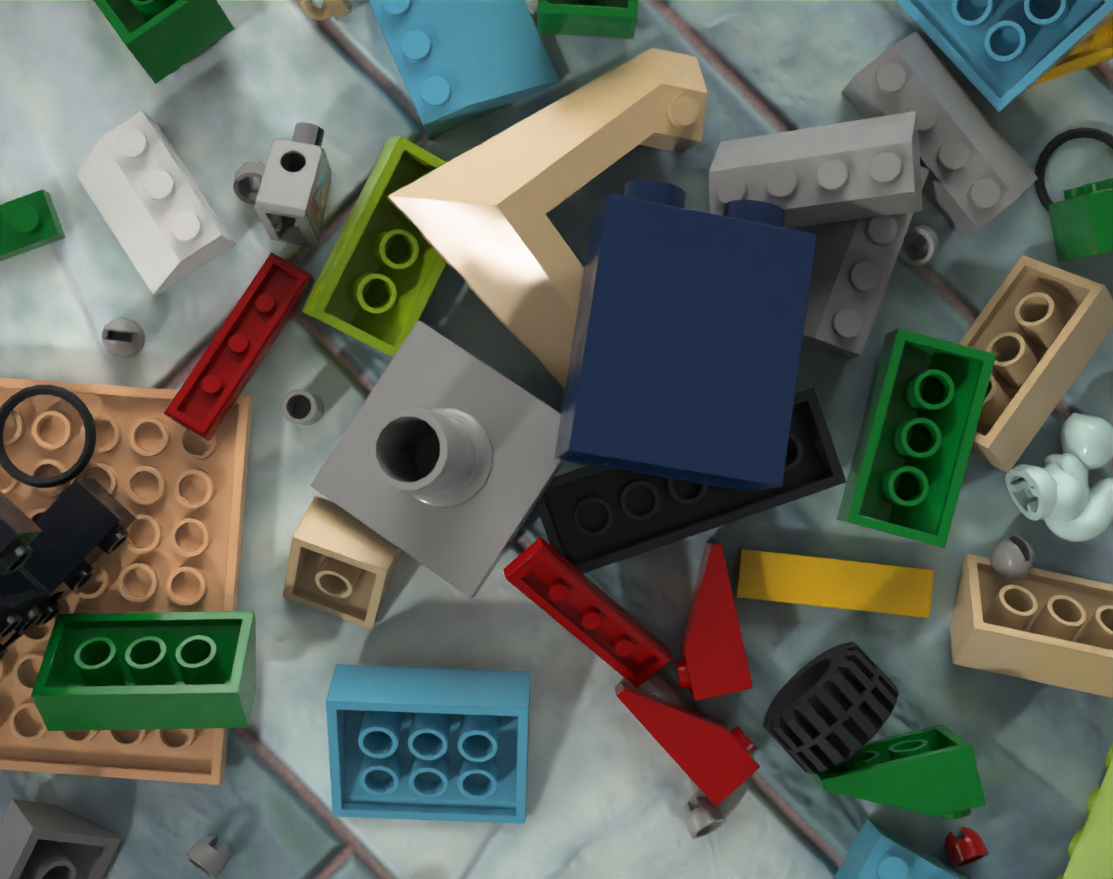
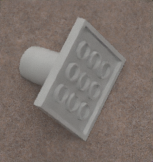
(444, 459)

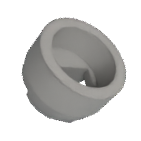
(243, 181)
(925, 253)
(123, 348)
(1013, 557)
(703, 819)
(208, 859)

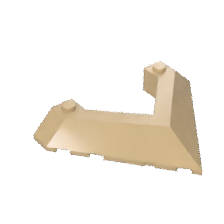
(493, 200)

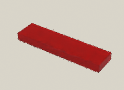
(239, 347)
(587, 612)

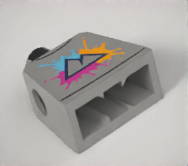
(295, 188)

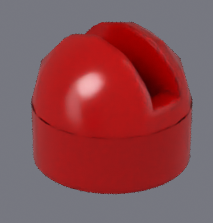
(964, 850)

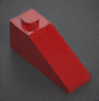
(712, 639)
(697, 742)

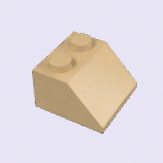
(339, 564)

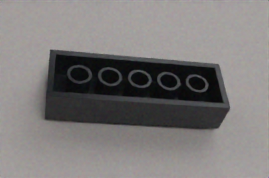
(615, 514)

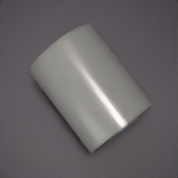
(289, 403)

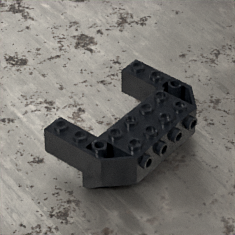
(53, 553)

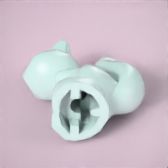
(1062, 489)

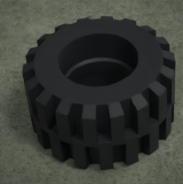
(831, 708)

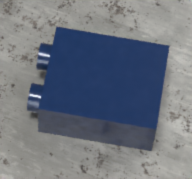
(687, 340)

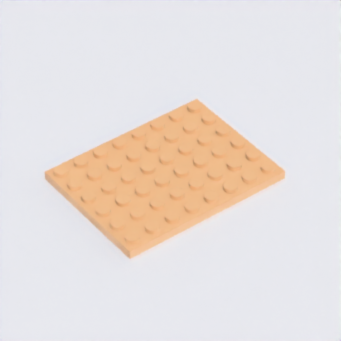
(176, 559)

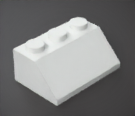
(152, 203)

